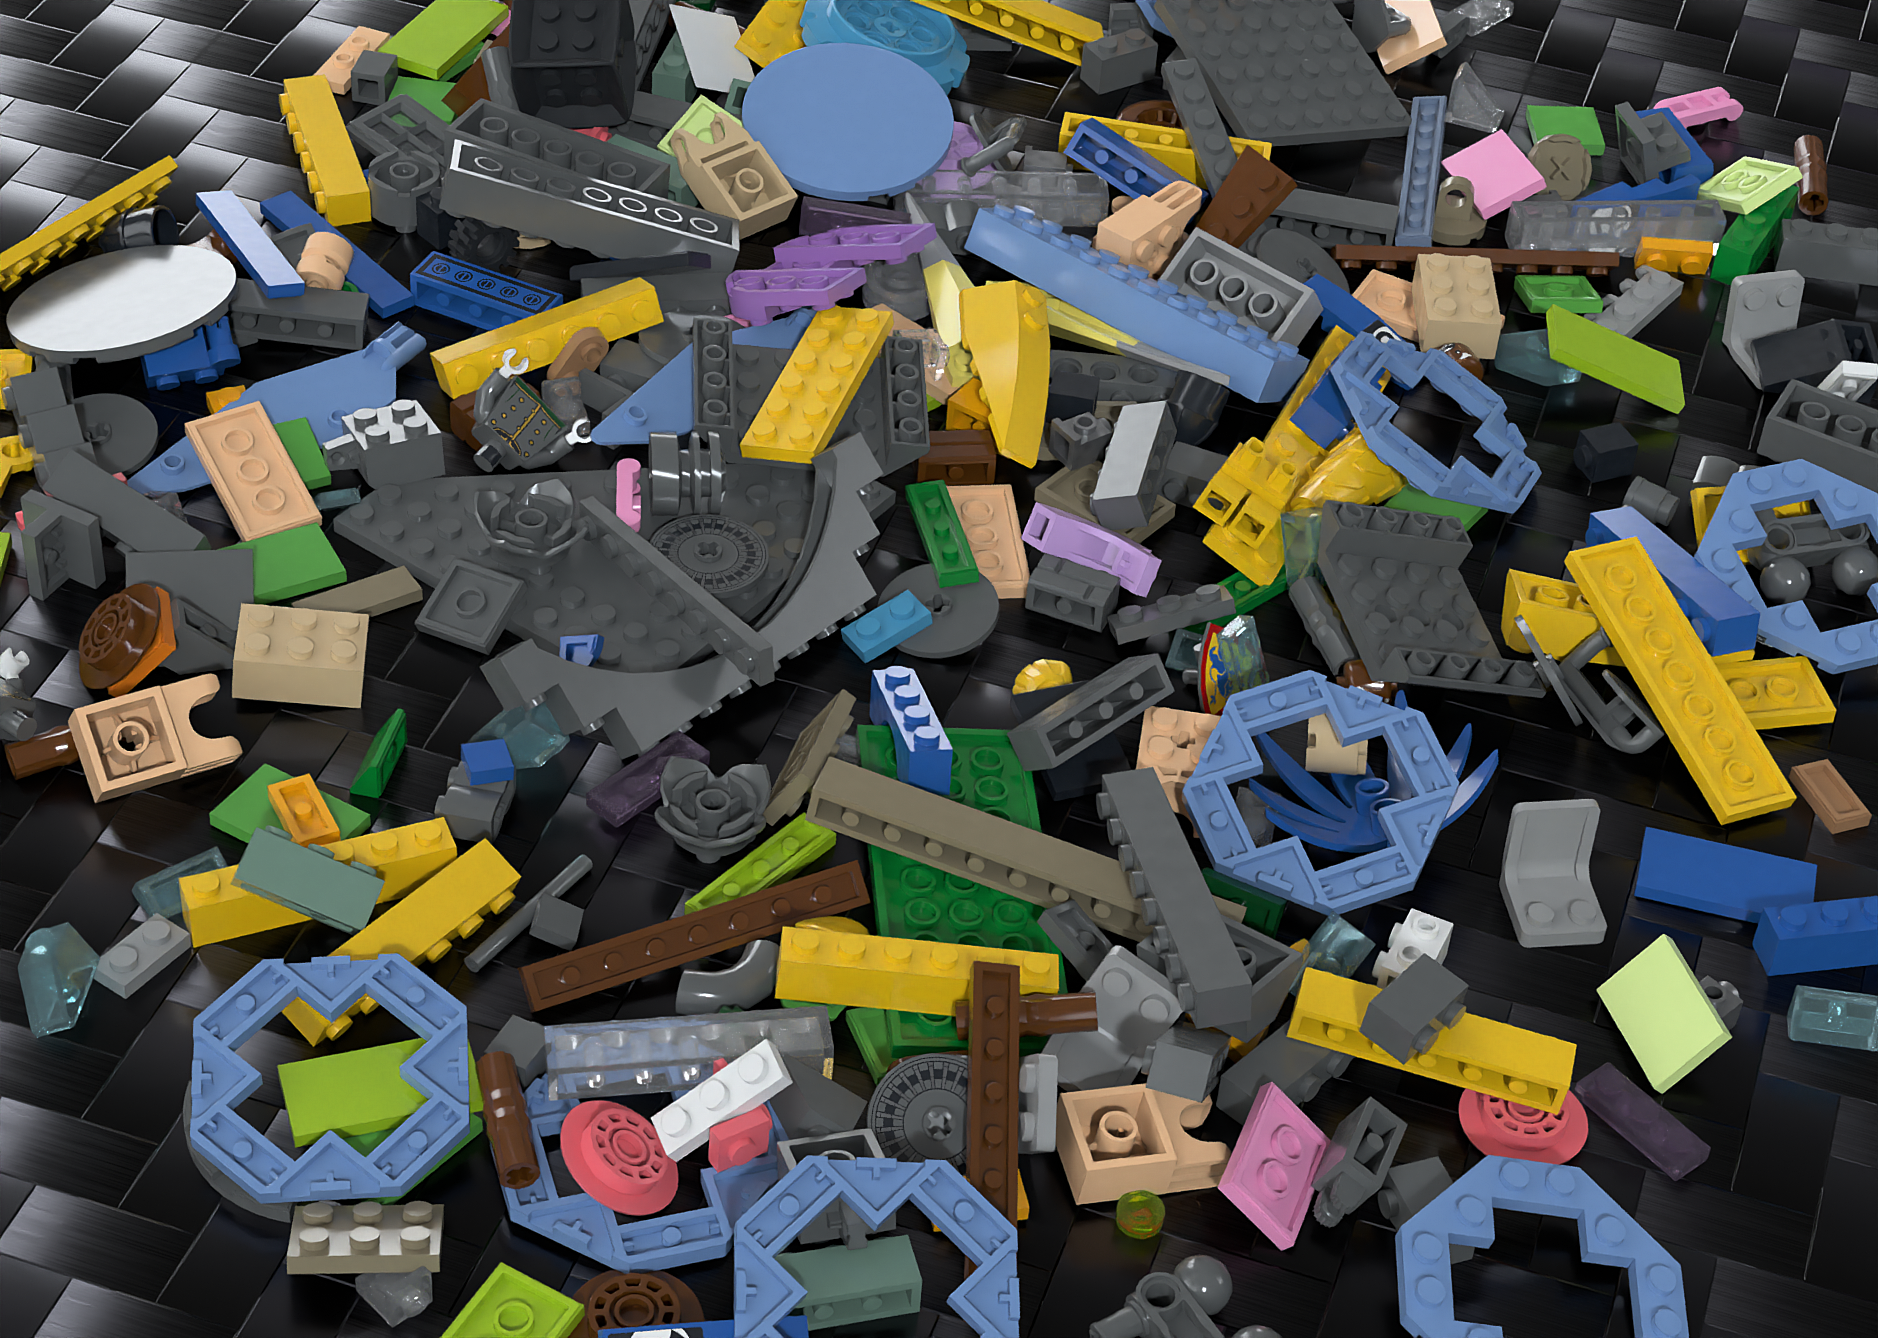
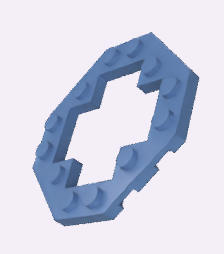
(1373, 410)
(1738, 528)
(1284, 865)
(331, 1165)
(874, 1192)
(1466, 1218)
(647, 1244)

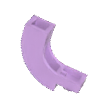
(1091, 546)

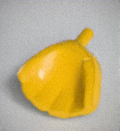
(1042, 675)

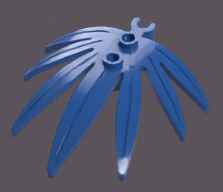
(1357, 826)

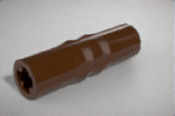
(1813, 185)
(44, 752)
(1044, 1014)
(507, 1120)

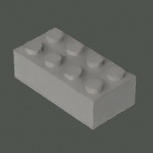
(1244, 287)

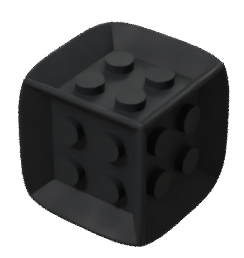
(573, 61)

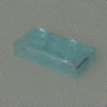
(1242, 654)

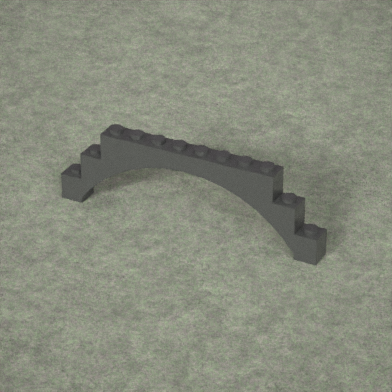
(648, 706)

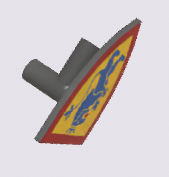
(1210, 674)

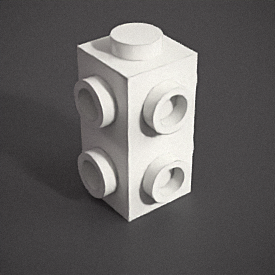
(1410, 940)

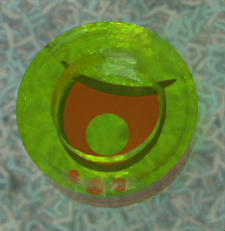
(1140, 1214)

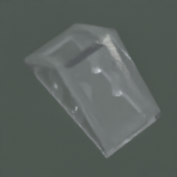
(1472, 103)

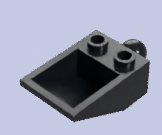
(1812, 354)

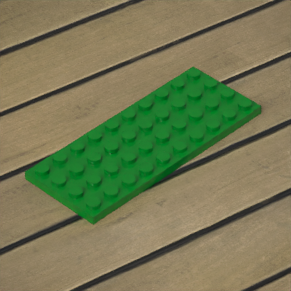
(945, 908)

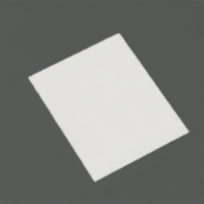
(710, 48)

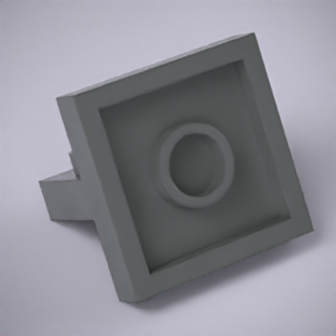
(1648, 143)
(59, 545)

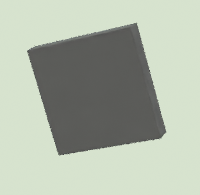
(471, 605)

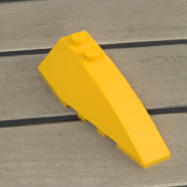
(1010, 347)
(1561, 619)

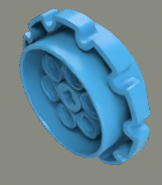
(892, 25)

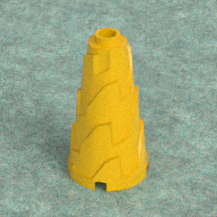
(1350, 475)

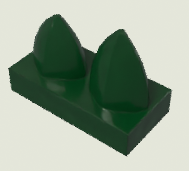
(1263, 908)

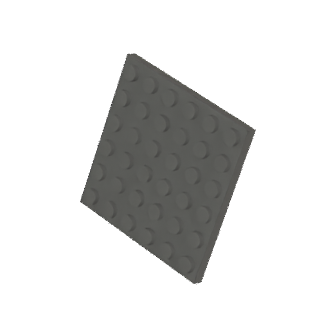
(1285, 70)

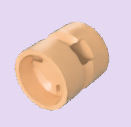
(325, 261)

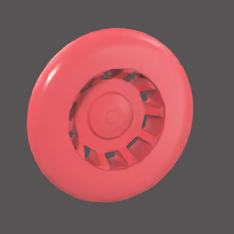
(1522, 1129)
(618, 1158)

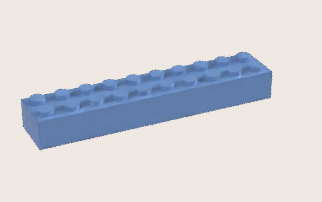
(1136, 303)

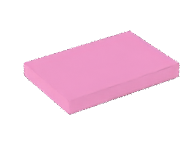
(1497, 173)
(1275, 1166)

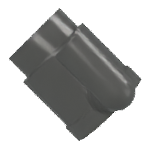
(1651, 501)

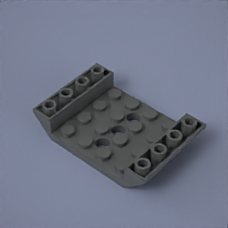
(736, 380)
(1409, 603)

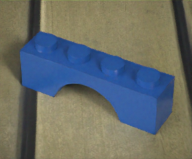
(919, 739)

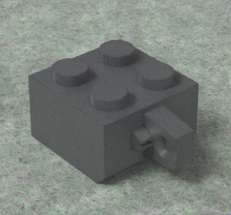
(388, 445)
(838, 1218)

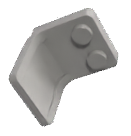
(1760, 308)
(1548, 873)
(1132, 1012)
(1035, 1106)

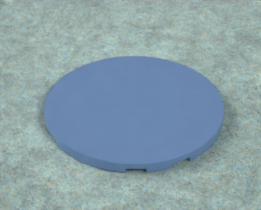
(849, 120)

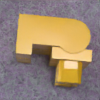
(1255, 483)

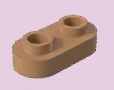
(582, 351)

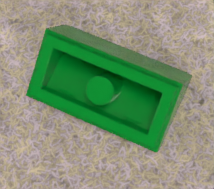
(381, 757)

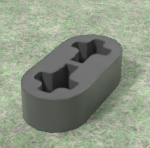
(1454, 29)

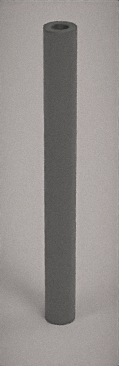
(524, 915)

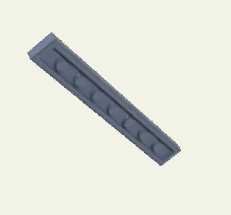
(1421, 172)

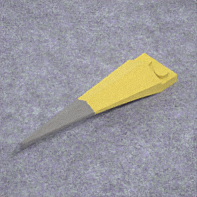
(943, 283)
(1080, 327)

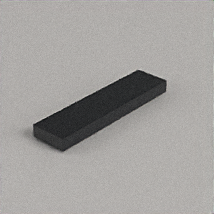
(643, 266)

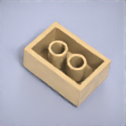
(1456, 303)
(300, 655)

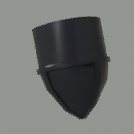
(140, 228)
(1196, 407)

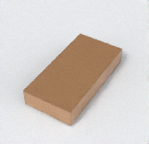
(1830, 796)

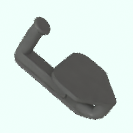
(1376, 22)
(997, 143)
(1612, 717)

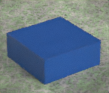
(487, 762)

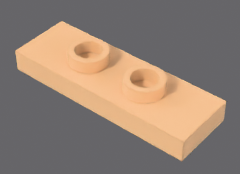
(342, 61)

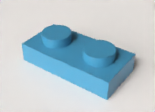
(886, 626)

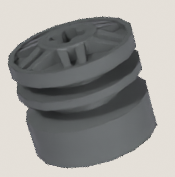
(685, 473)

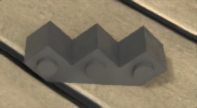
(45, 420)

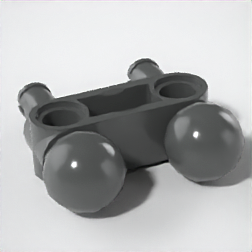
(1810, 543)
(1189, 1297)

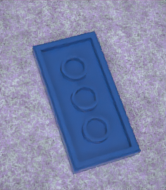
(1719, 876)

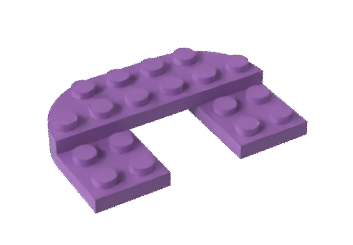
(821, 269)

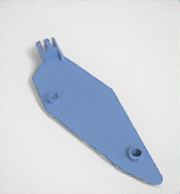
(315, 392)
(667, 398)

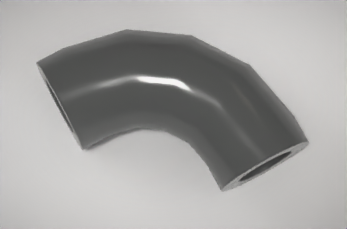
(738, 986)

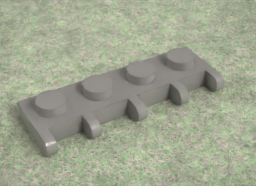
(1639, 303)

